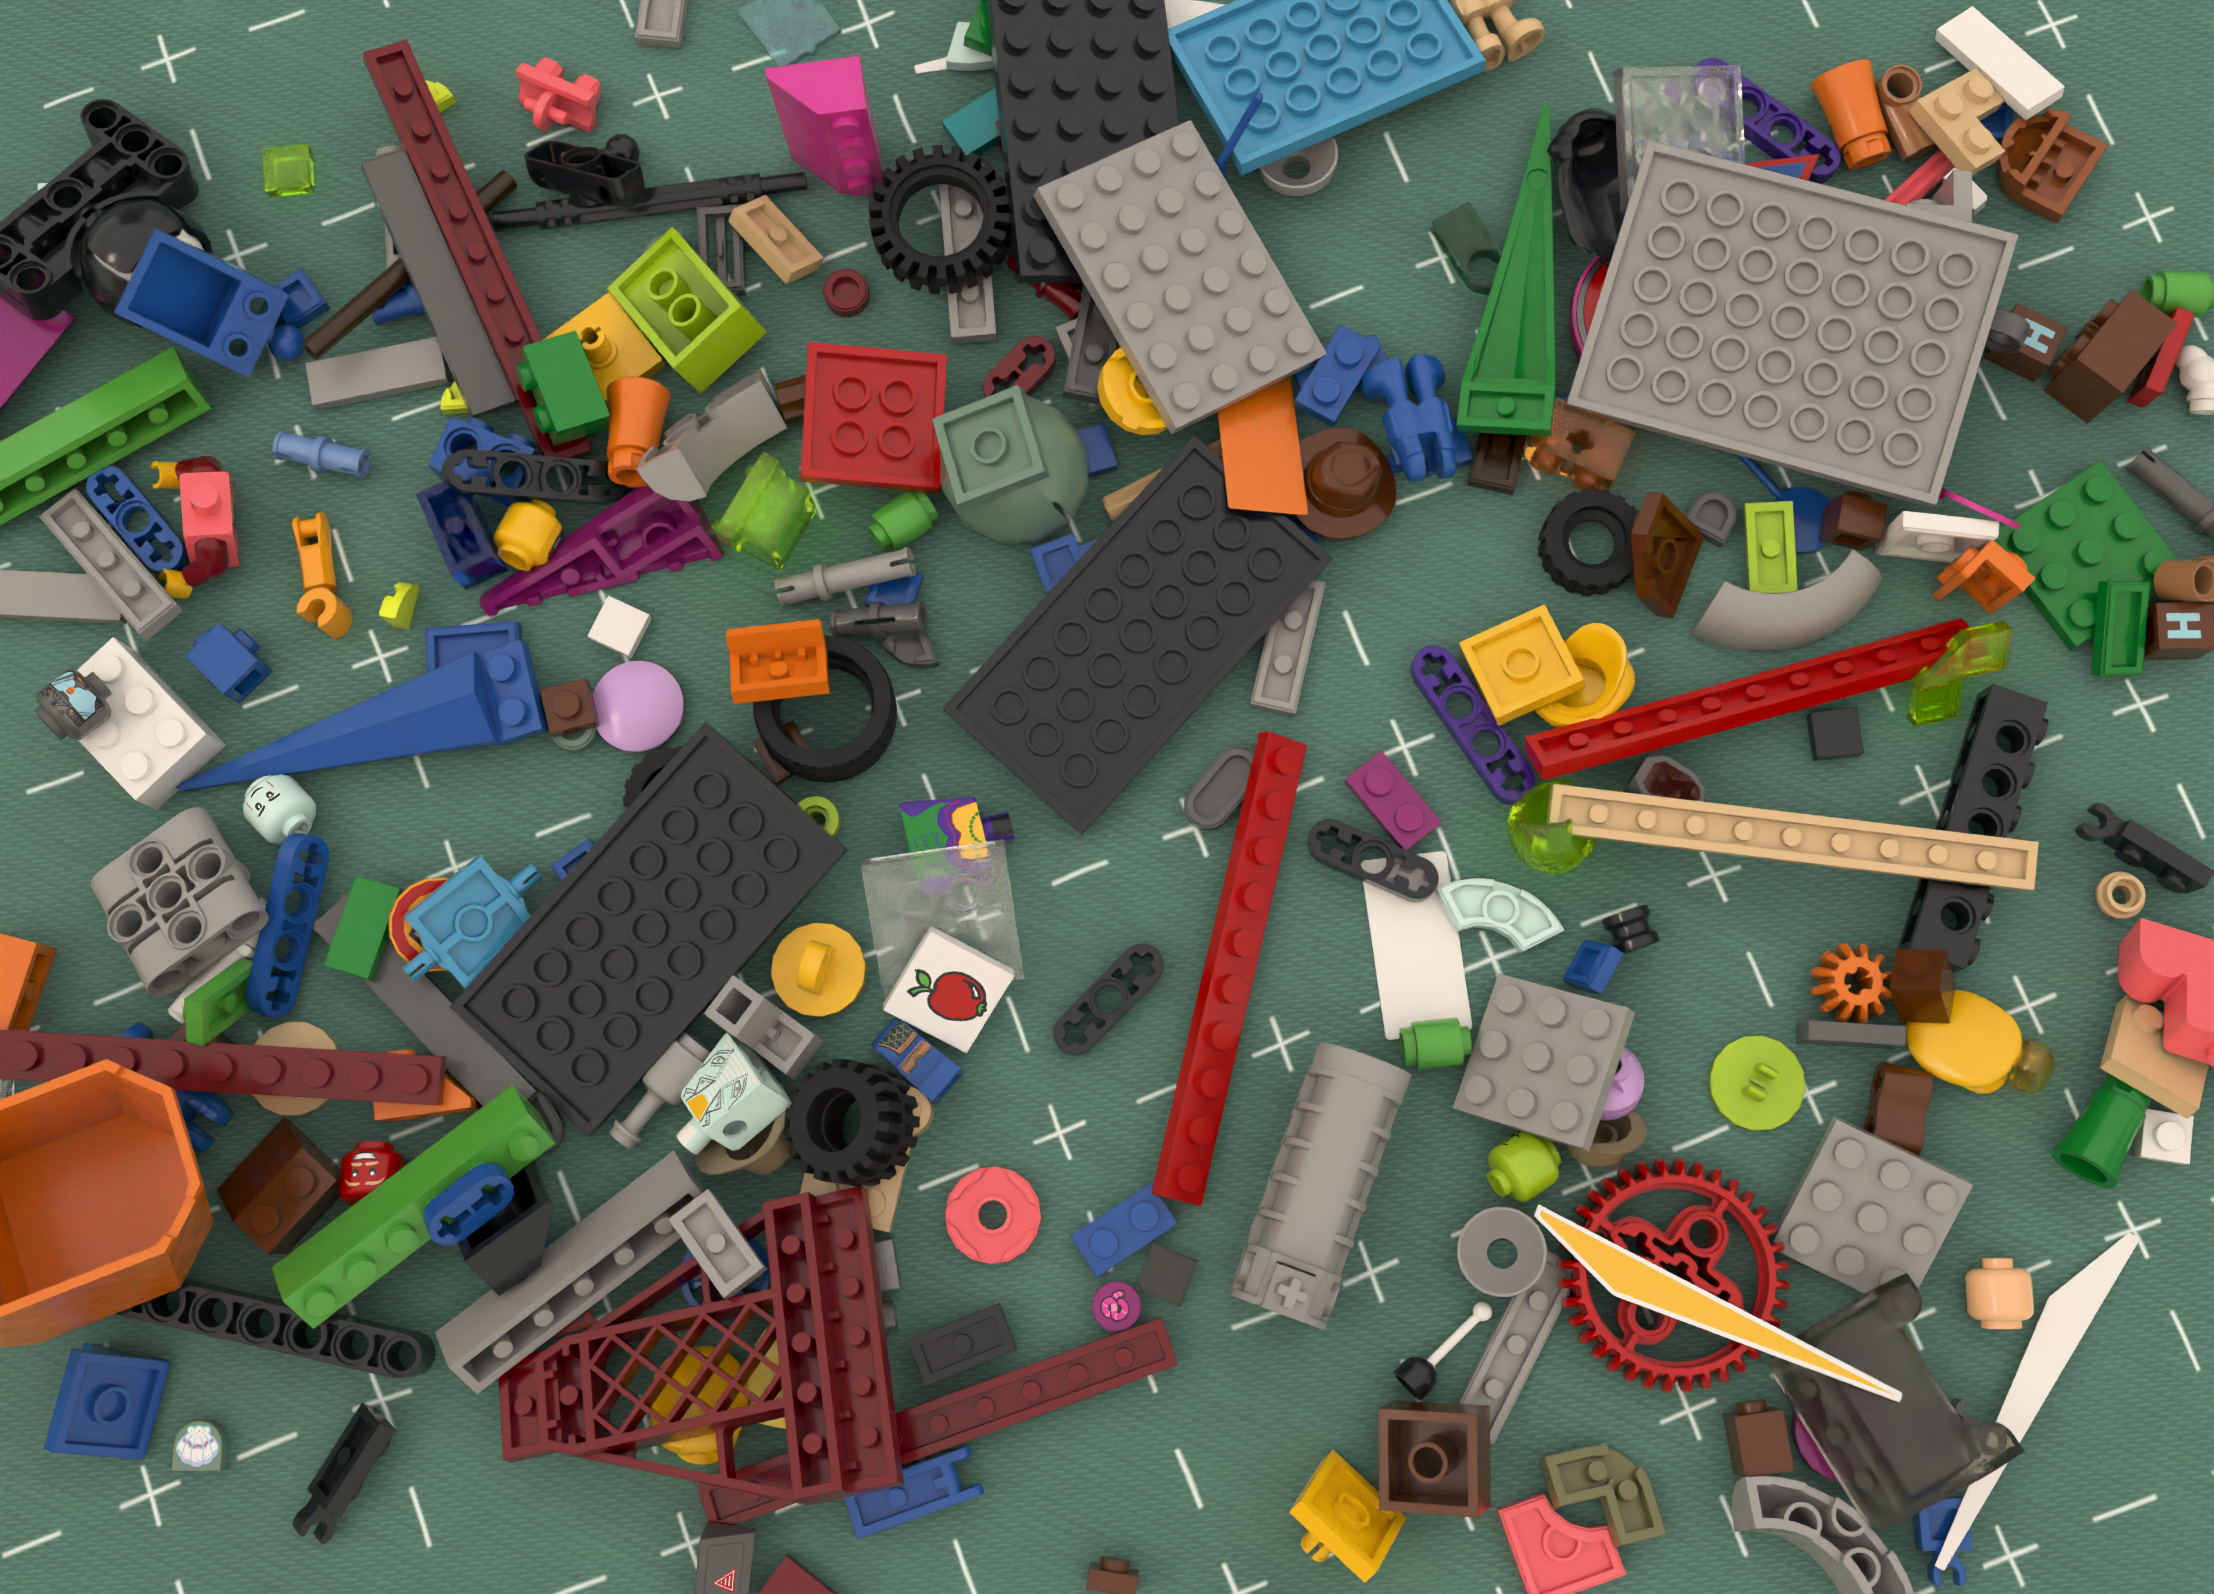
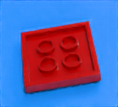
(872, 417)

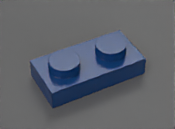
(1336, 376)
(1123, 1230)

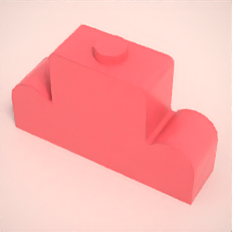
(2178, 970)

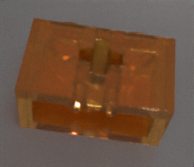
(1601, 452)

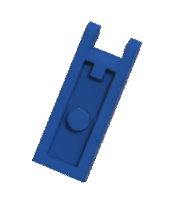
(926, 1489)

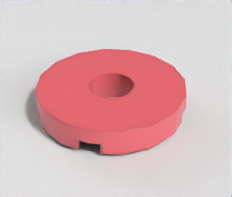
(964, 1220)

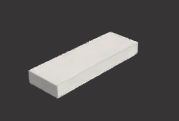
(2001, 61)

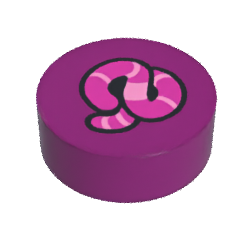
(1116, 1306)

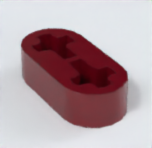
(1016, 360)

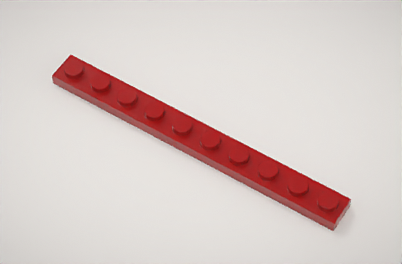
(1738, 701)
(1229, 969)

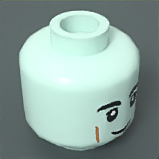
(278, 808)

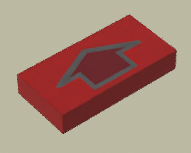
(2157, 370)

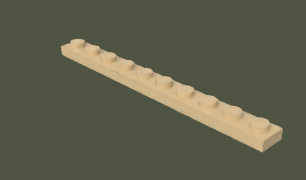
(1796, 837)

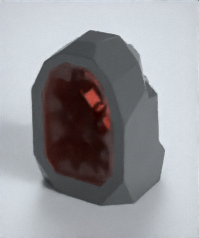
(1664, 778)

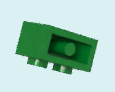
(563, 388)

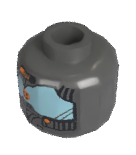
(74, 704)

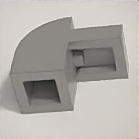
(763, 1027)

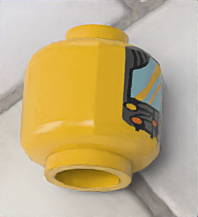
(528, 534)

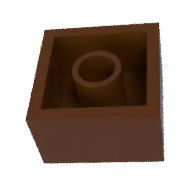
(2108, 355)
(1434, 1458)

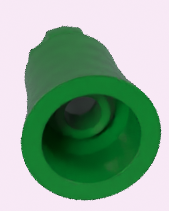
(2103, 1133)

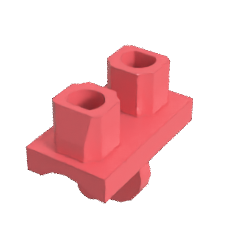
(556, 99)

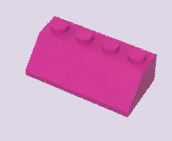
(829, 122)

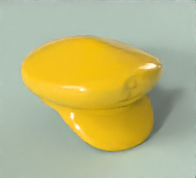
(1606, 675)
(1972, 1048)
(700, 1449)

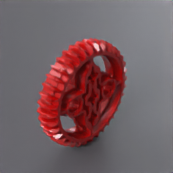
(1676, 1233)

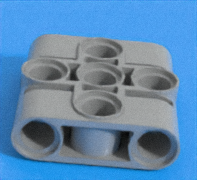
(178, 902)

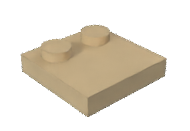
(2139, 1059)

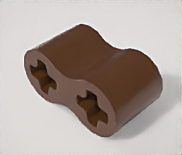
(1899, 1105)

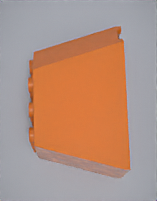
(93, 1200)

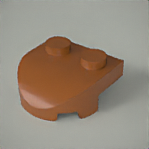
(2047, 162)

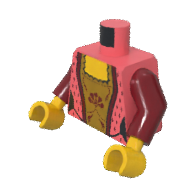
(207, 521)

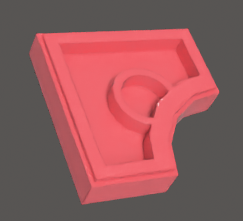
(1555, 1553)

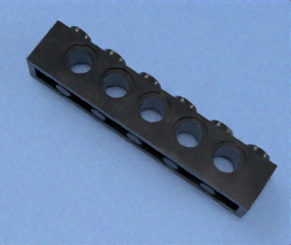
(2024, 725)

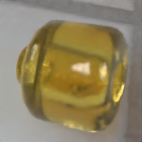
(2031, 1068)

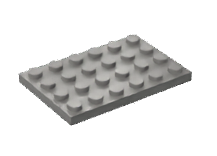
(1180, 275)

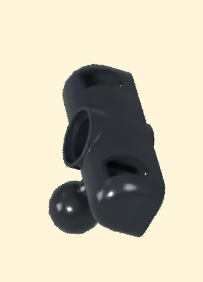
(590, 173)

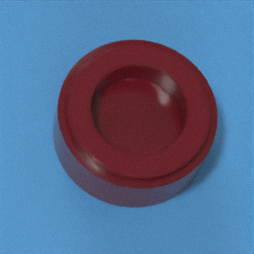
(846, 293)

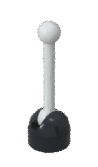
(1419, 1374)

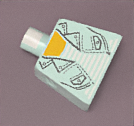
(730, 1098)

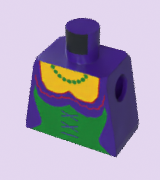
(951, 823)

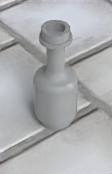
(664, 1085)

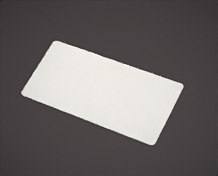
(1415, 951)

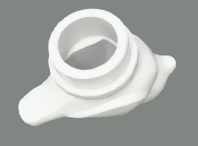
(2198, 378)

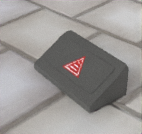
(725, 1559)

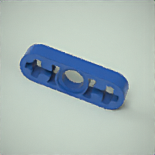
(119, 514)

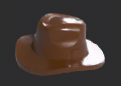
(1345, 484)

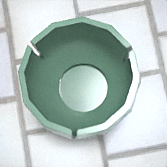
(1009, 463)

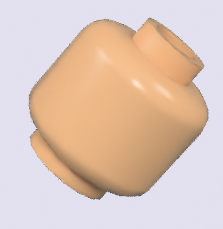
(1999, 1294)

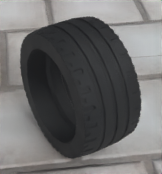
(853, 757)

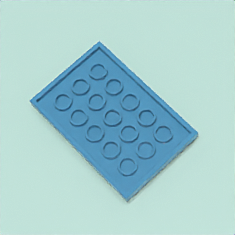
(1317, 66)

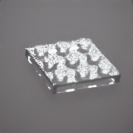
(1679, 108)
(950, 888)

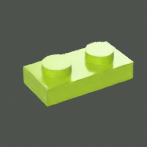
(1770, 547)

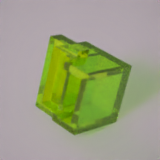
(766, 514)

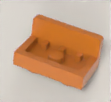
(1986, 575)
(777, 661)

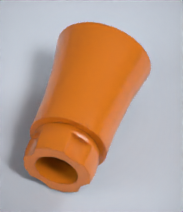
(1853, 112)
(635, 424)

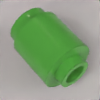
(2179, 289)
(902, 520)
(1434, 1043)

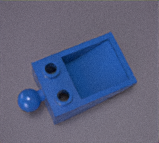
(206, 304)

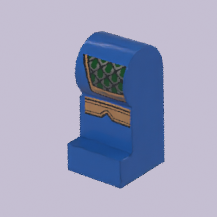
(917, 1060)

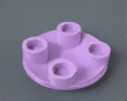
(638, 706)

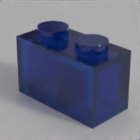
(461, 535)

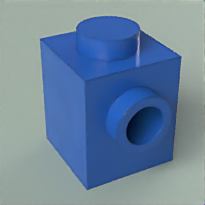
(229, 661)

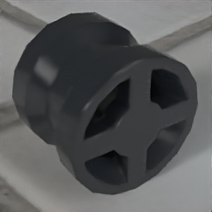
(1631, 929)

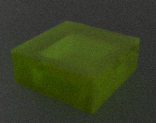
(288, 170)

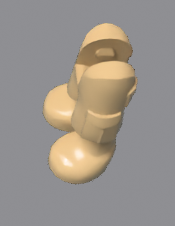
(1515, 36)

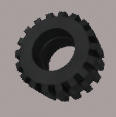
(820, 1115)

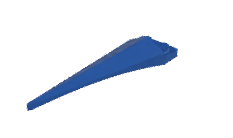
(457, 707)

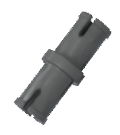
(907, 618)

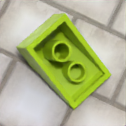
(686, 310)

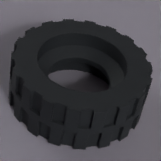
(1554, 542)

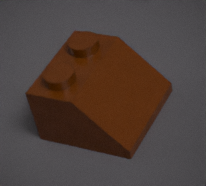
(281, 1189)

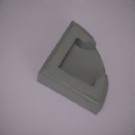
(911, 648)

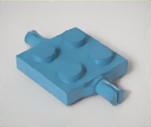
(468, 920)

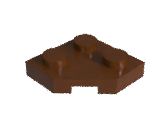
(1663, 553)

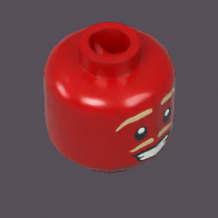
(367, 1168)

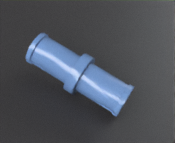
(321, 454)

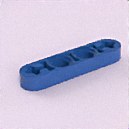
(294, 926)

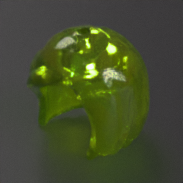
(1543, 845)

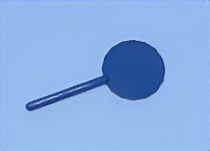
(1807, 509)

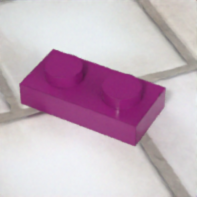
(1392, 801)

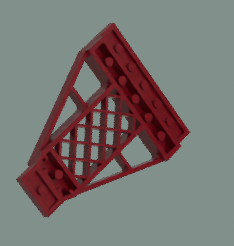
(828, 1353)

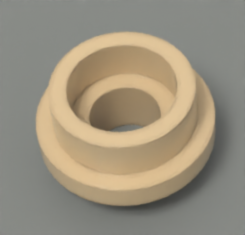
(2133, 892)

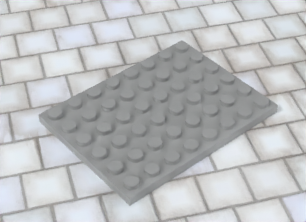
(1792, 323)

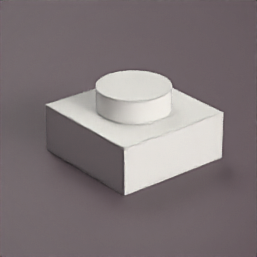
(2164, 1137)

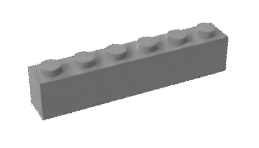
(572, 1275)

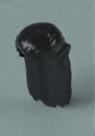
(1589, 180)

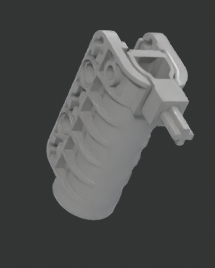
(1320, 1184)

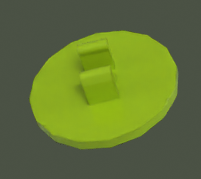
(1756, 1083)

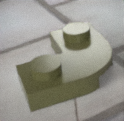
(1612, 1478)

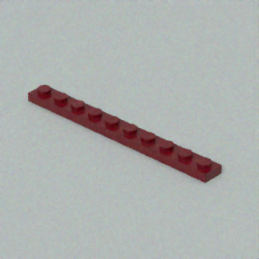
(462, 223)
(231, 1066)
(978, 1410)

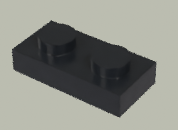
(962, 1344)

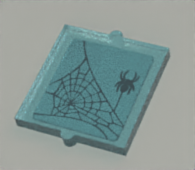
(789, 27)

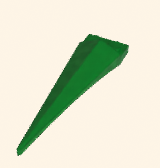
(1513, 359)

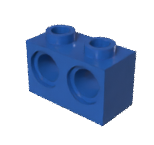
(476, 432)

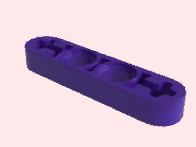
(1773, 113)
(1466, 728)

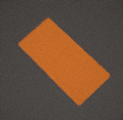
(1263, 452)

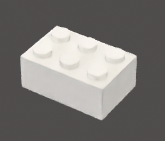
(151, 734)

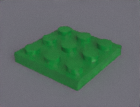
(2079, 538)

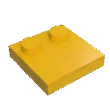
(1521, 665)

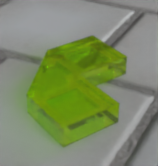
(1972, 652)

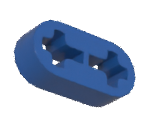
(468, 1203)

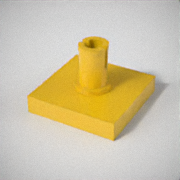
(612, 343)
(1345, 1517)

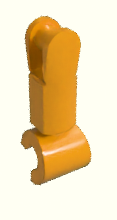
(319, 577)

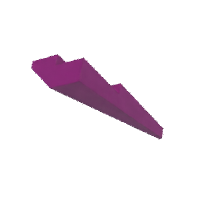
(614, 548)

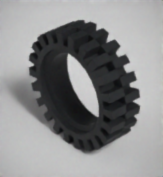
(929, 171)

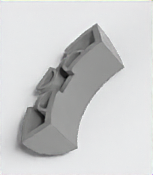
(707, 445)
(1788, 620)
(1823, 1529)

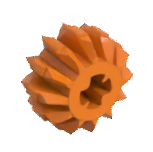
(1835, 991)

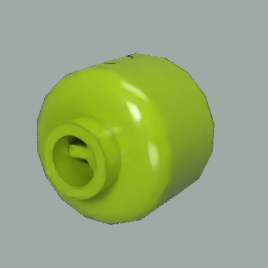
(1523, 1166)

